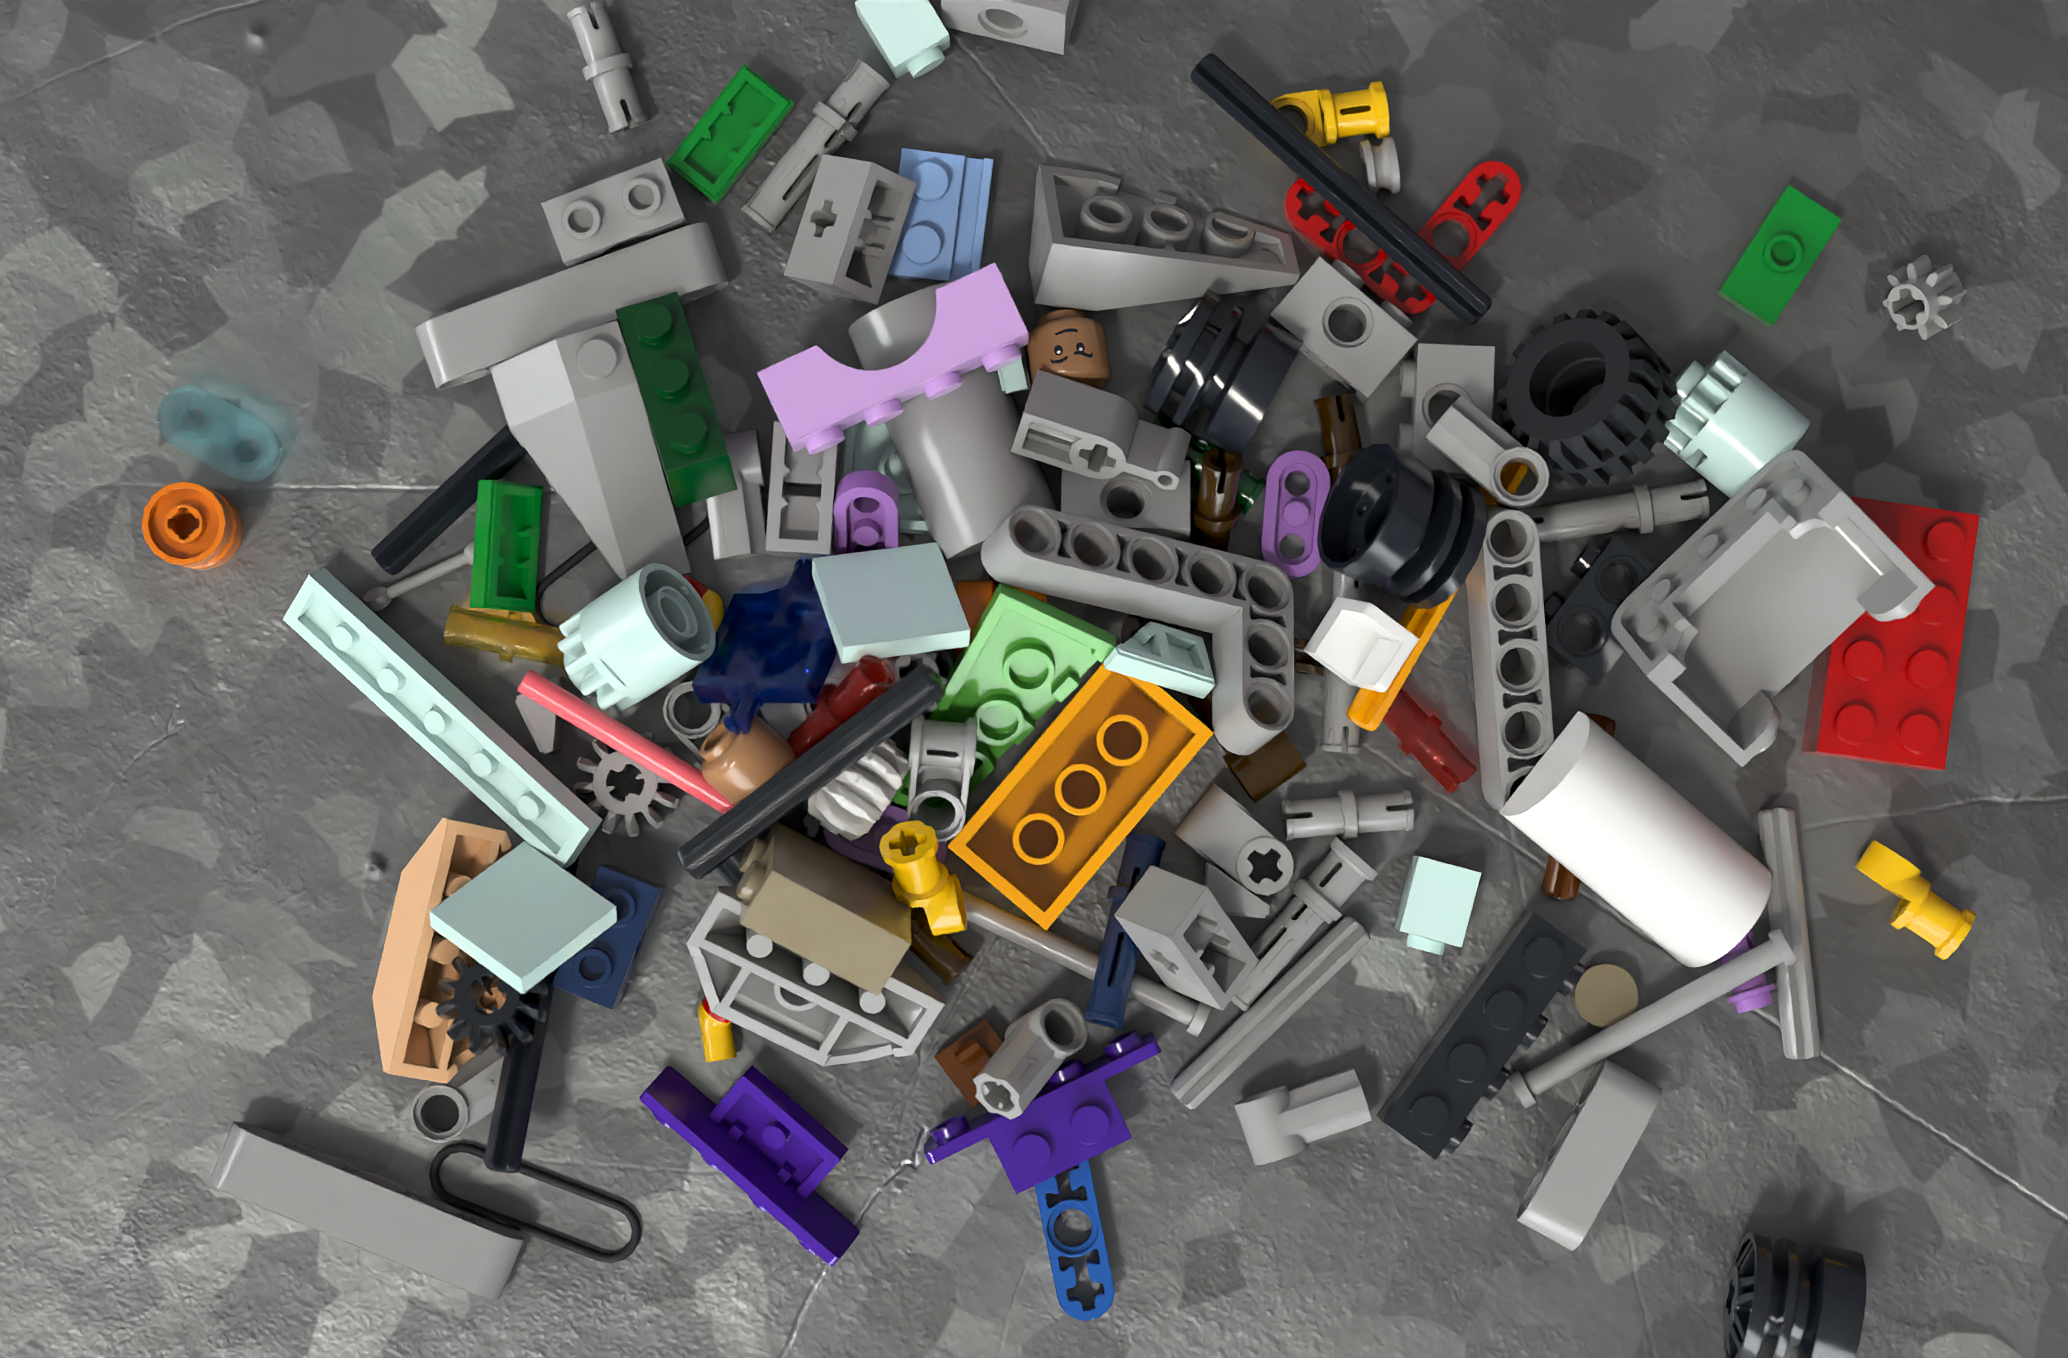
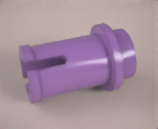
(1755, 992)

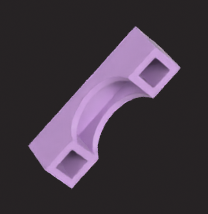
(971, 328)

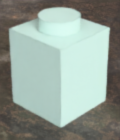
(905, 34)
(1436, 904)

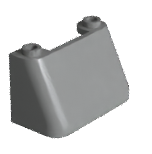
(1762, 599)

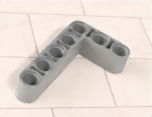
(1176, 582)

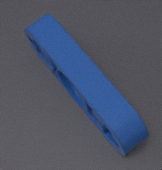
(1098, 1270)

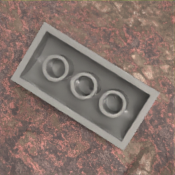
(954, 444)

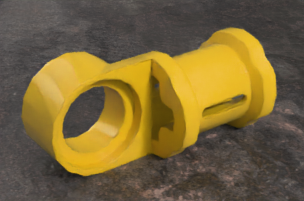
(1326, 112)
(923, 879)
(1918, 906)

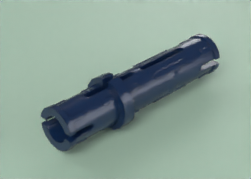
(1109, 1003)

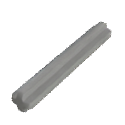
(1788, 913)
(1269, 1012)

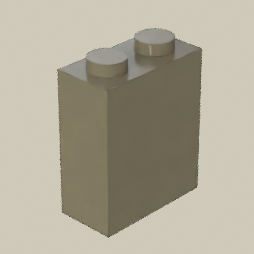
(823, 907)

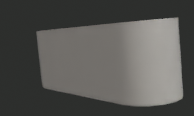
(1588, 1154)

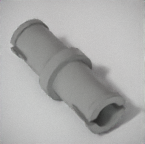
(607, 67)
(1347, 815)

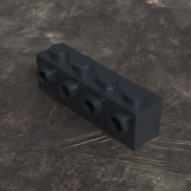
(1482, 1033)

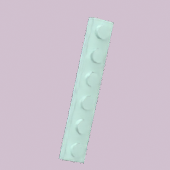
(441, 718)

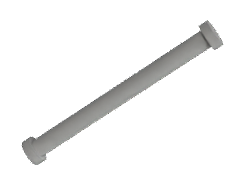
(1082, 961)
(1652, 1018)

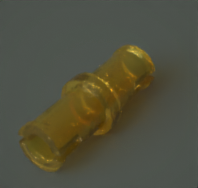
(504, 636)

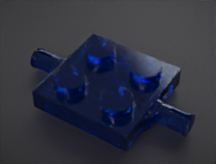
(768, 651)

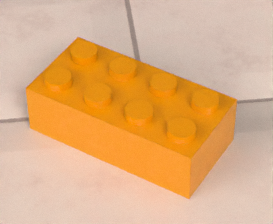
(1079, 792)

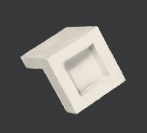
(1361, 644)

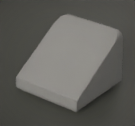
(541, 722)
(1232, 896)

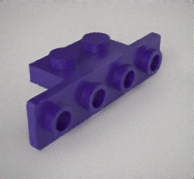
(1061, 1126)
(764, 1148)

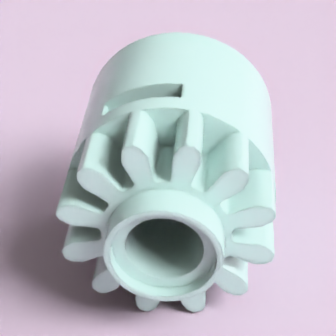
(1730, 422)
(637, 637)

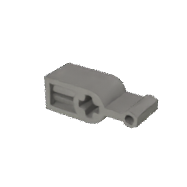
(1096, 434)

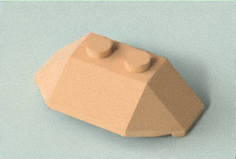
(417, 956)

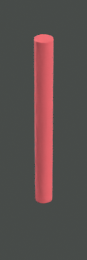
(621, 739)

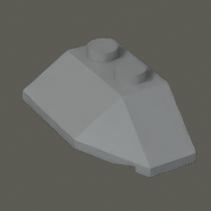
(799, 1001)

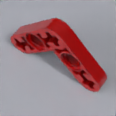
(1466, 192)

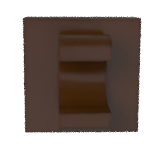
(967, 1057)

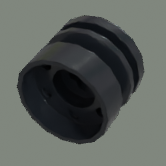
(1221, 373)
(1402, 526)
(1780, 1307)

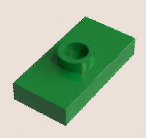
(730, 134)
(1779, 256)
(506, 546)

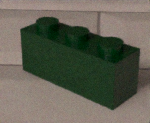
(676, 399)

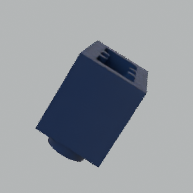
(606, 963)

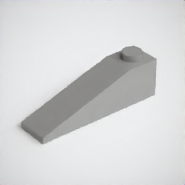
(1122, 250)
(590, 436)

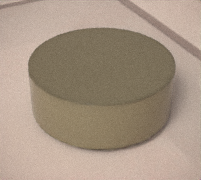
(1605, 995)

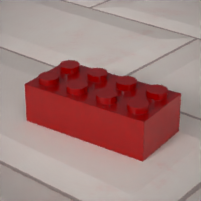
(1892, 684)

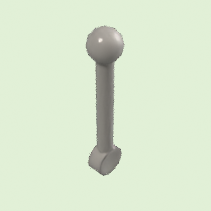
(381, 596)

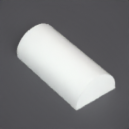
(1640, 845)

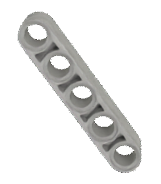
(485, 333)
(1493, 637)
(366, 1210)

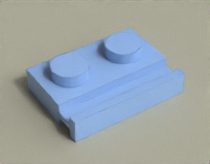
(945, 217)

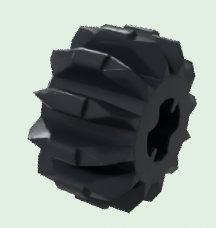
(473, 1018)

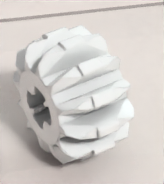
(861, 792)

